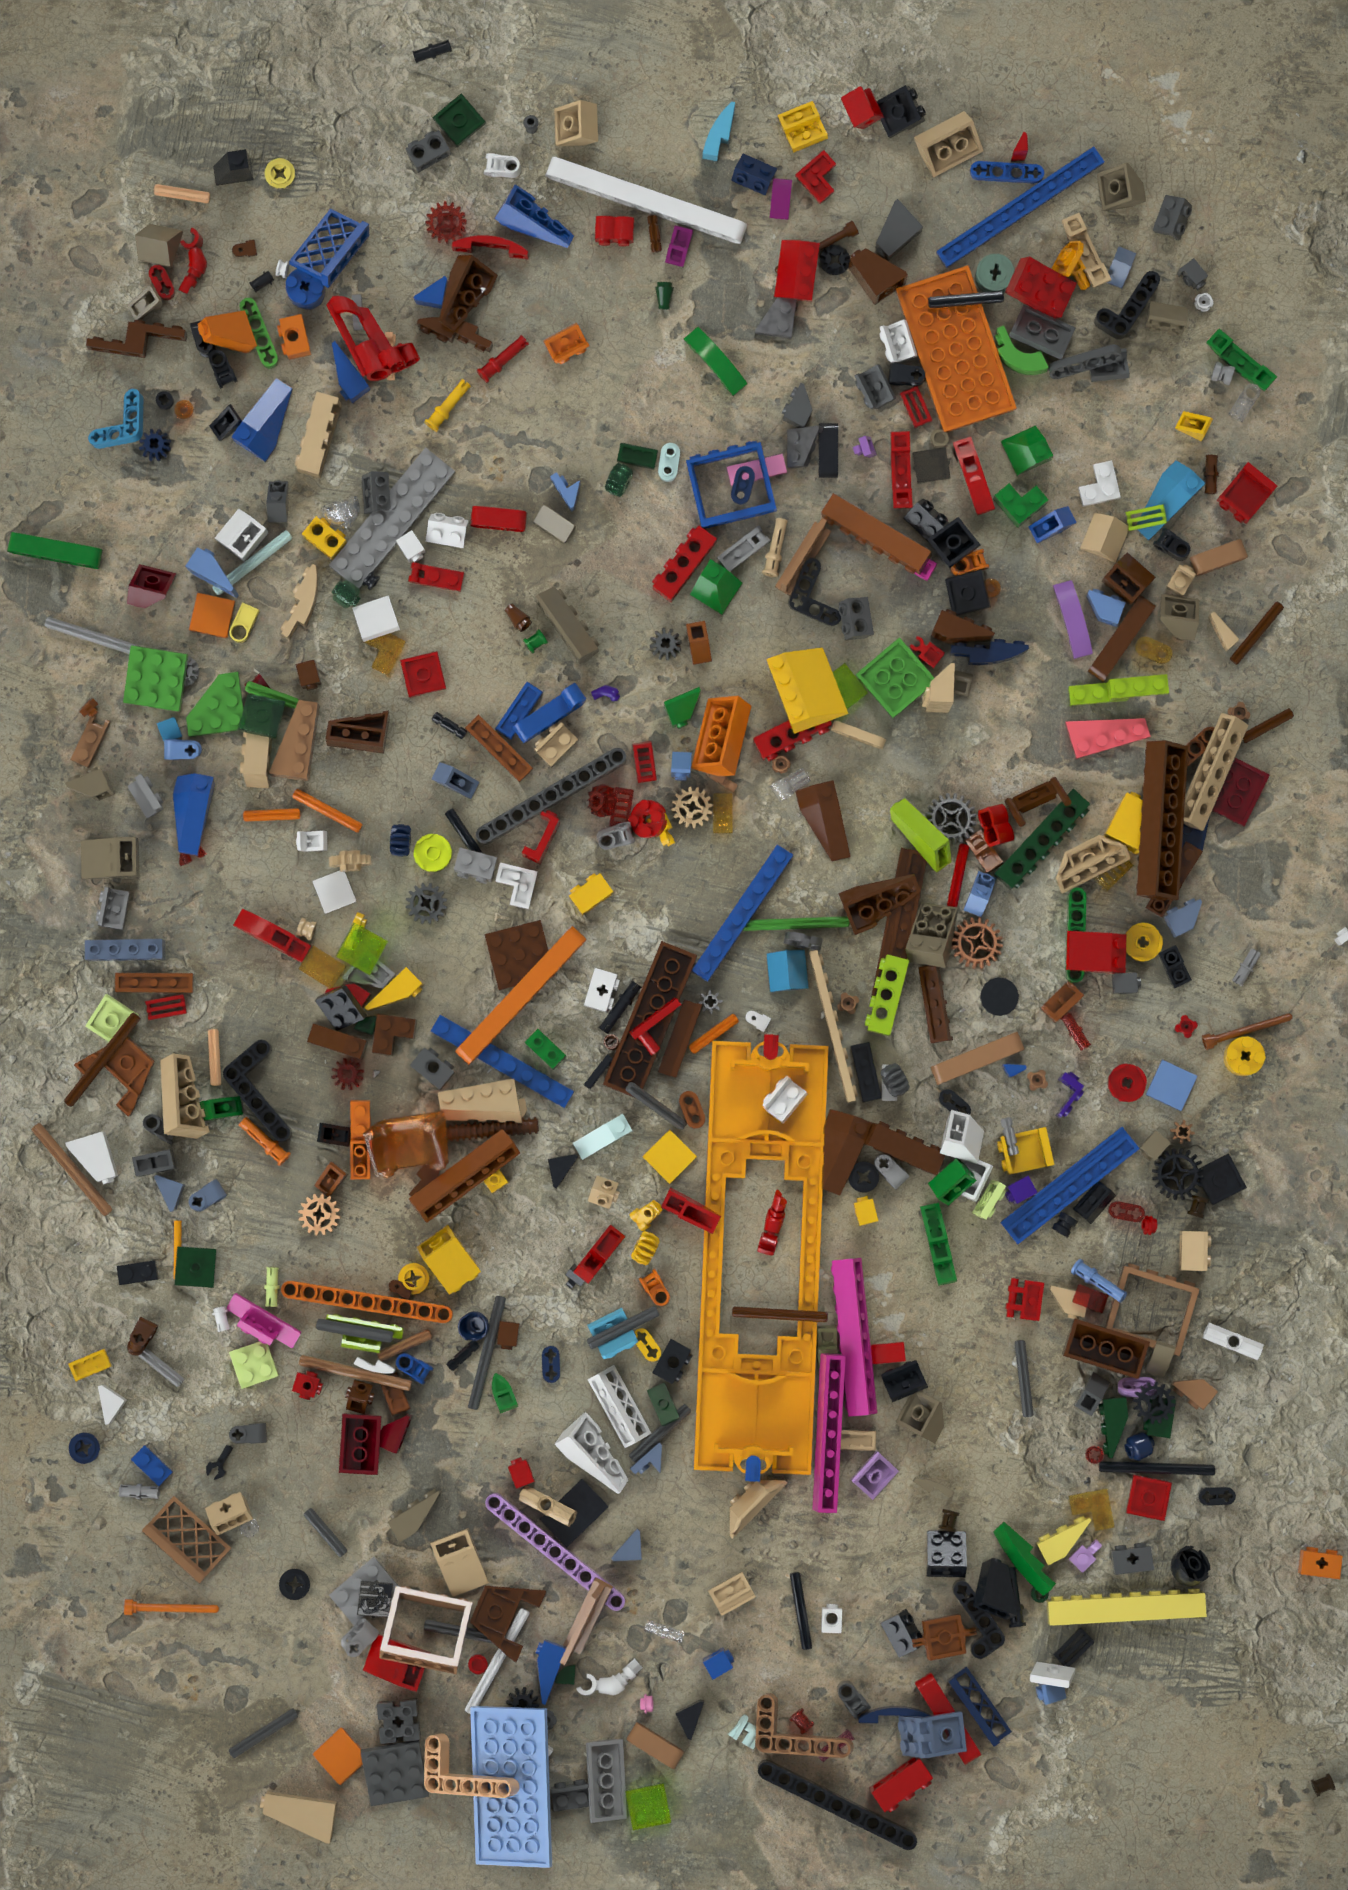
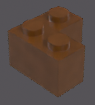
(387, 1029)

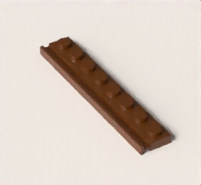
(902, 919)

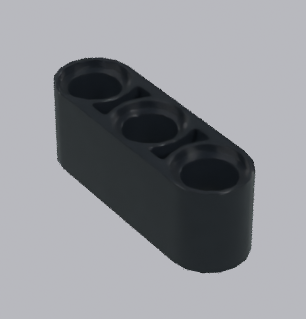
(828, 450)

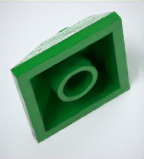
(1027, 450)
(716, 587)
(681, 708)

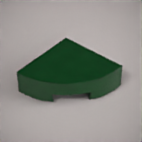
(366, 1025)
(566, 1675)

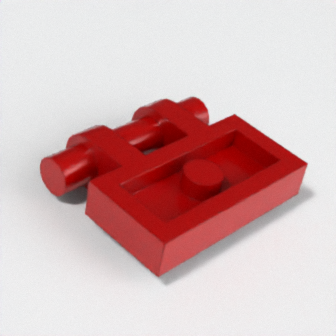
(1031, 1299)

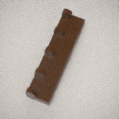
(934, 1004)

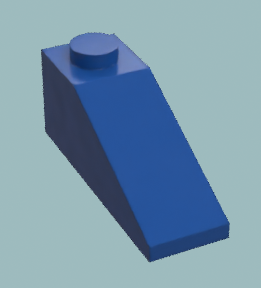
(350, 380)
(548, 1665)

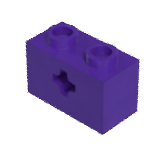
(1020, 1190)

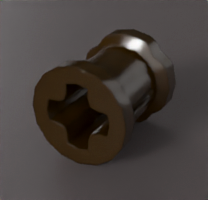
(1202, 1202)
(953, 1516)
(1323, 1784)

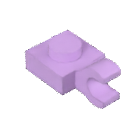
(1083, 1557)

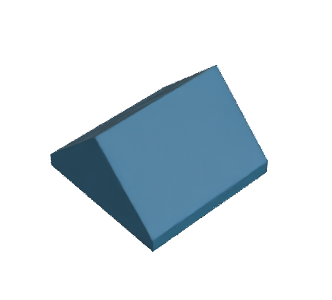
(787, 970)

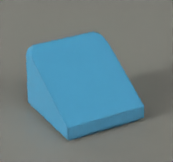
(169, 729)

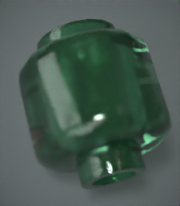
(346, 594)

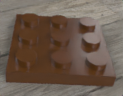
(516, 952)

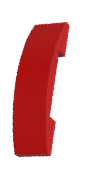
(465, 245)
(901, 470)

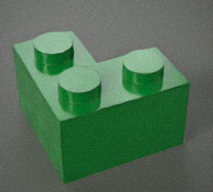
(1020, 508)

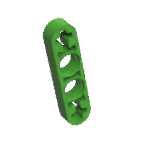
(260, 332)

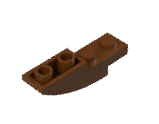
(465, 332)
(1189, 857)

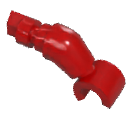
(197, 262)
(773, 1223)

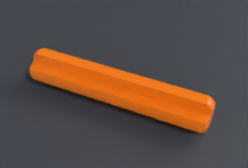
(267, 815)
(713, 1033)

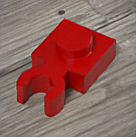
(929, 654)

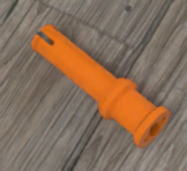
(271, 1147)

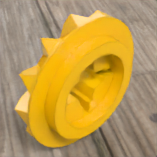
(418, 1270)

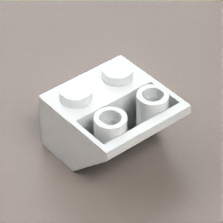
(242, 535)
(962, 1137)

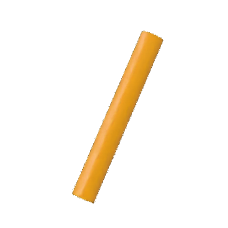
(177, 1239)

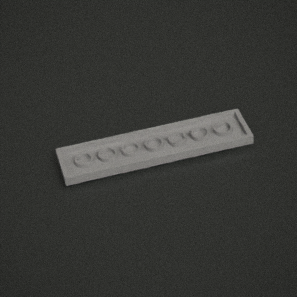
(382, 528)

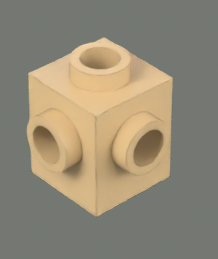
(604, 1192)

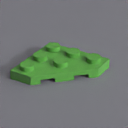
(218, 708)

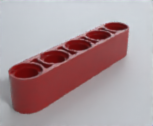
(940, 1705)

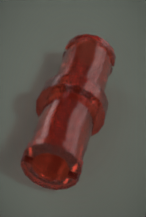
(1075, 1031)

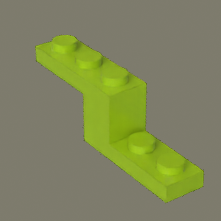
(1118, 690)

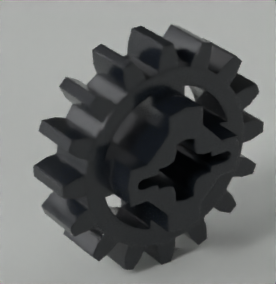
(1146, 1398)

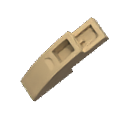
(306, 595)

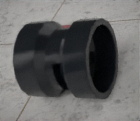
(1064, 1224)

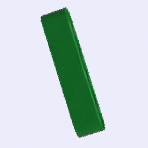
(54, 550)
(1075, 925)

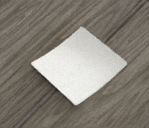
(334, 891)

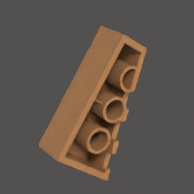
(297, 745)

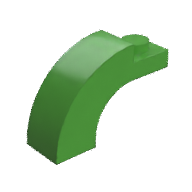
(1016, 360)

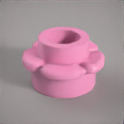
(646, 1703)

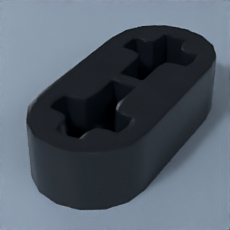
(958, 1100)
(1215, 1491)

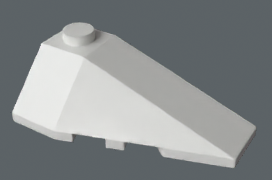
(587, 1449)

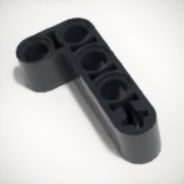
(1132, 304)
(975, 1615)

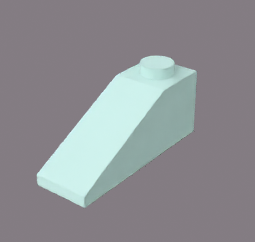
(602, 1136)

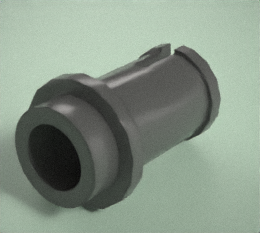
(531, 120)

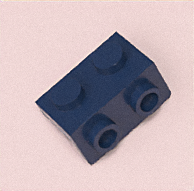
(753, 174)

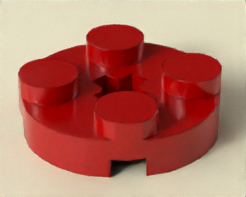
(638, 819)
(1137, 1087)

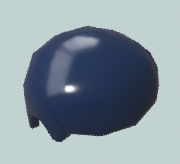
(473, 1326)

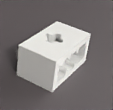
(593, 998)

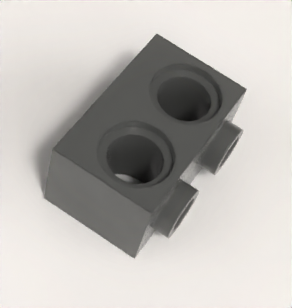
(430, 155)
(860, 618)
(154, 1163)

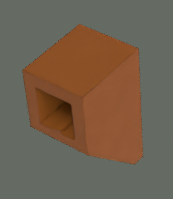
(698, 642)

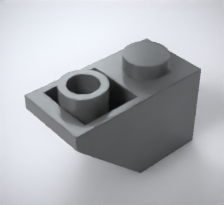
(800, 409)
(277, 501)
(1091, 1394)

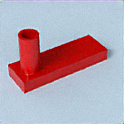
(641, 1030)

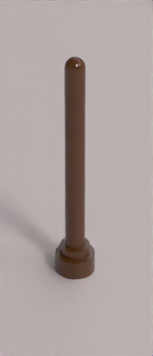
(849, 230)

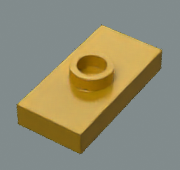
(90, 1365)

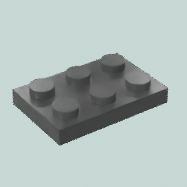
(1042, 332)

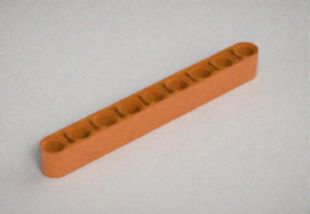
(520, 995)
(357, 1301)

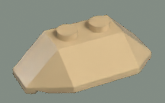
(1090, 861)
(752, 1501)

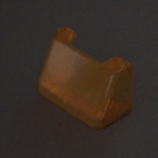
(408, 1143)

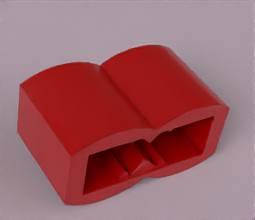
(614, 230)
(996, 825)

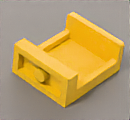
(1033, 1152)

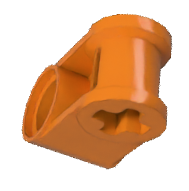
(972, 562)
(654, 1287)

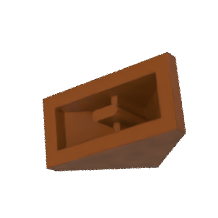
(330, 1179)

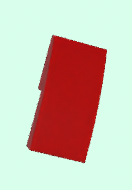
(888, 1353)

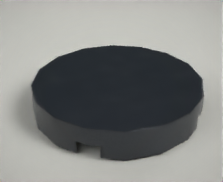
(999, 996)

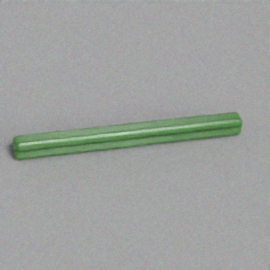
(797, 923)

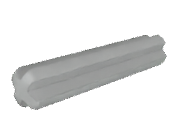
(162, 1367)

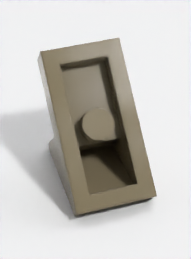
(145, 303)

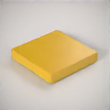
(669, 1156)

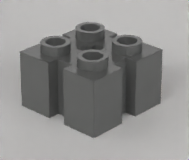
(406, 1711)

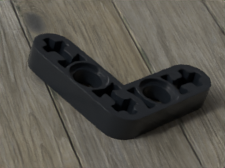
(806, 601)

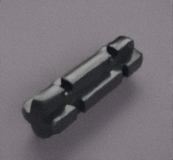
(449, 725)
(462, 1355)

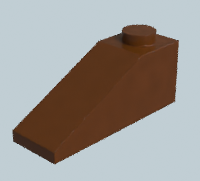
(337, 1041)

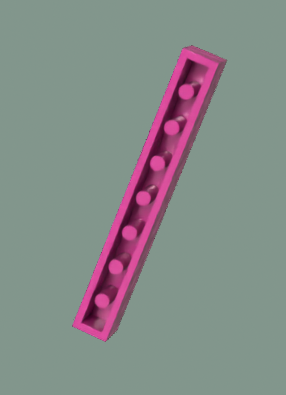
(854, 1336)
(828, 1433)

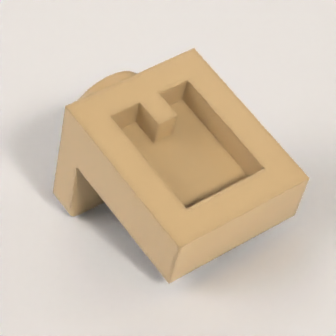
(1181, 579)

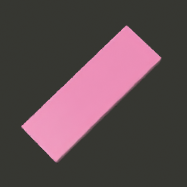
(775, 467)

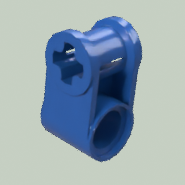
(414, 1368)

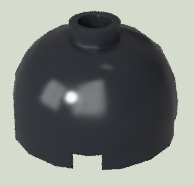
(1190, 1566)

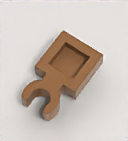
(723, 781)

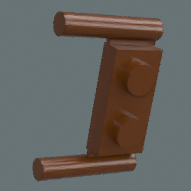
(1036, 797)

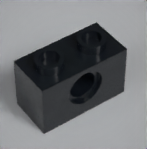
(673, 1349)

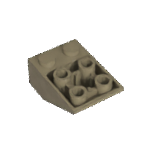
(110, 858)
(932, 935)
(409, 1522)

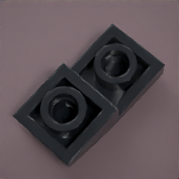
(1174, 966)

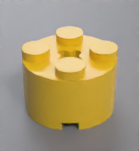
(1255, 1056)

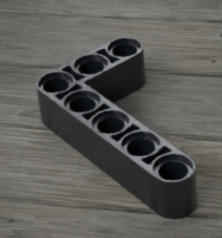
(254, 1093)

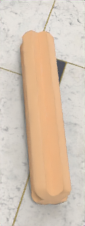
(181, 193)
(214, 1057)

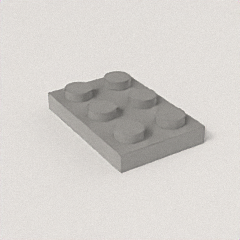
(347, 1594)

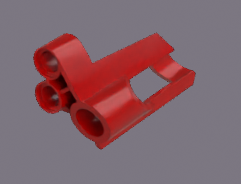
(375, 356)

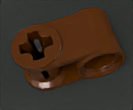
(141, 1335)

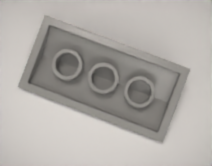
(606, 1780)

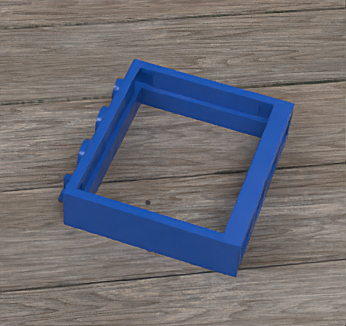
(716, 455)

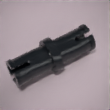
(432, 51)

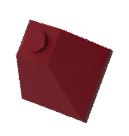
(149, 586)
(394, 1434)

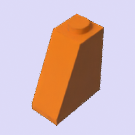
(228, 331)

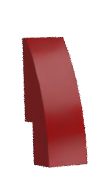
(690, 1210)
(599, 1254)

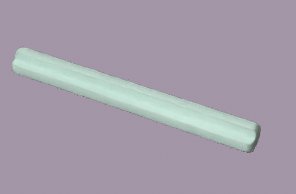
(257, 559)

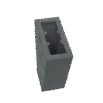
(897, 231)

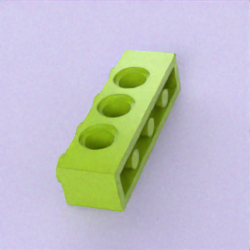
(885, 1025)

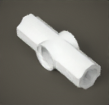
(1244, 1346)

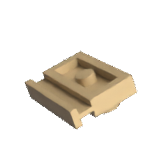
(731, 1593)

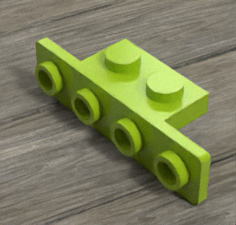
(362, 1343)

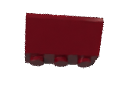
(360, 1444)

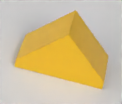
(1193, 425)

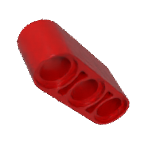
(498, 518)

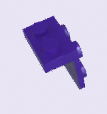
(1070, 1081)

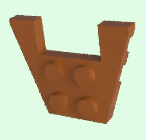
(129, 1066)

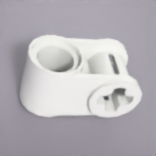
(500, 166)

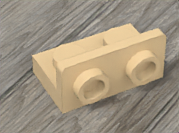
(555, 744)

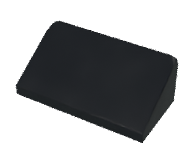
(1094, 1202)

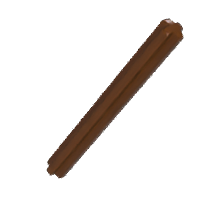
(102, 1059)

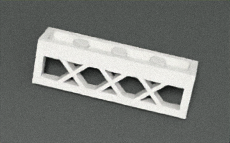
(616, 1408)

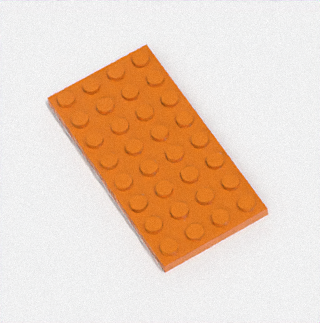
(956, 351)

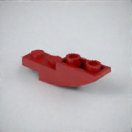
(974, 476)
(272, 935)

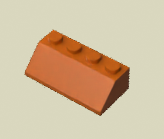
(721, 735)

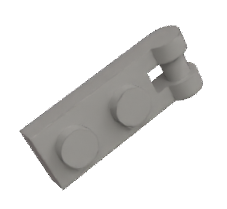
(743, 549)

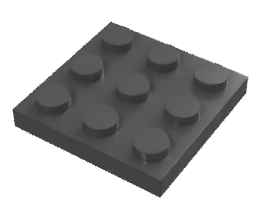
(394, 1772)

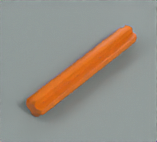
(327, 810)

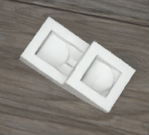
(380, 1367)

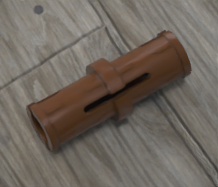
(1211, 474)

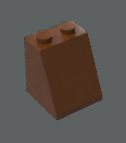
(876, 275)

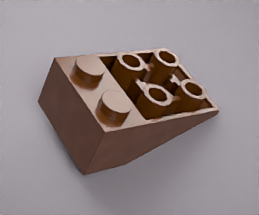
(954, 629)

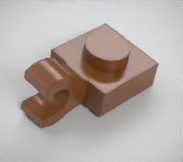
(89, 708)

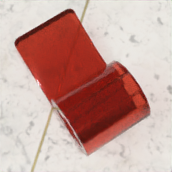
(1090, 1298)

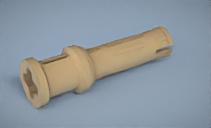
(773, 556)

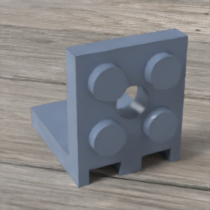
(924, 1738)

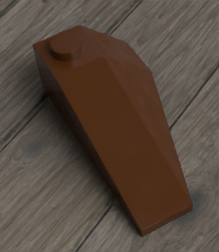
(873, 901)

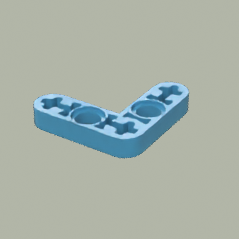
(124, 429)

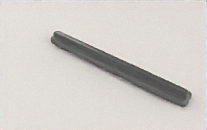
(486, 1353)

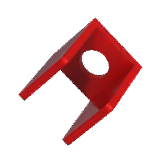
(862, 107)

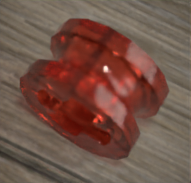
(1097, 1449)

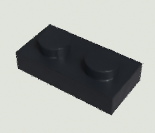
(137, 1272)

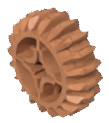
(968, 939)

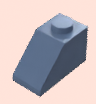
(455, 780)

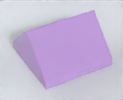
(874, 1475)

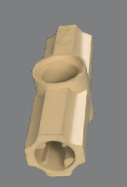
(557, 1510)

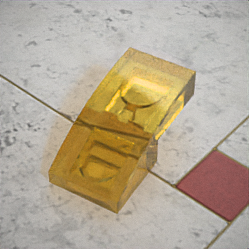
(722, 813)

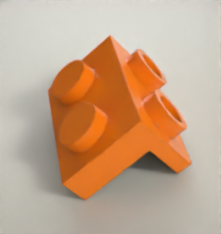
(566, 343)

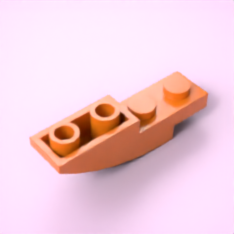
(359, 1155)

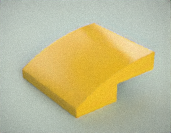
(802, 126)

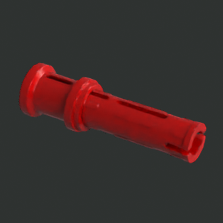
(495, 364)

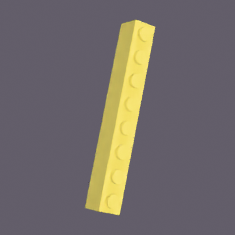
(1126, 1608)

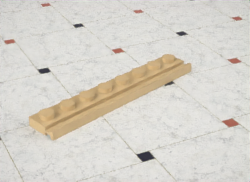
(831, 1019)

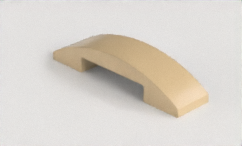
(1095, 269)

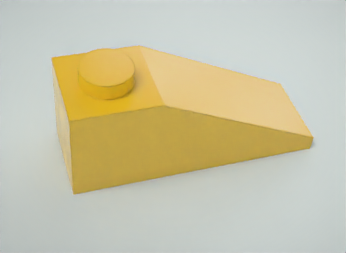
(399, 989)

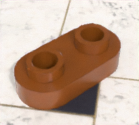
(692, 1109)

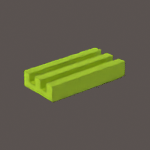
(1130, 520)

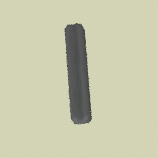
(325, 1532)

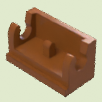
(1062, 1001)

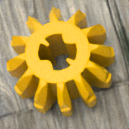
(645, 1248)

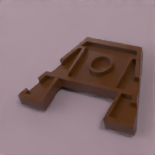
(496, 1612)

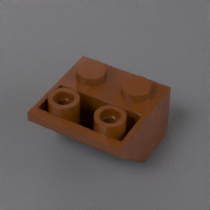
(1128, 579)

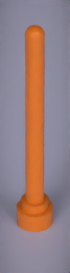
(132, 1607)

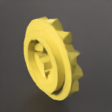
(279, 164)

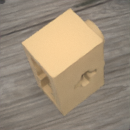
(228, 1513)

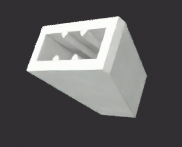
(95, 1156)

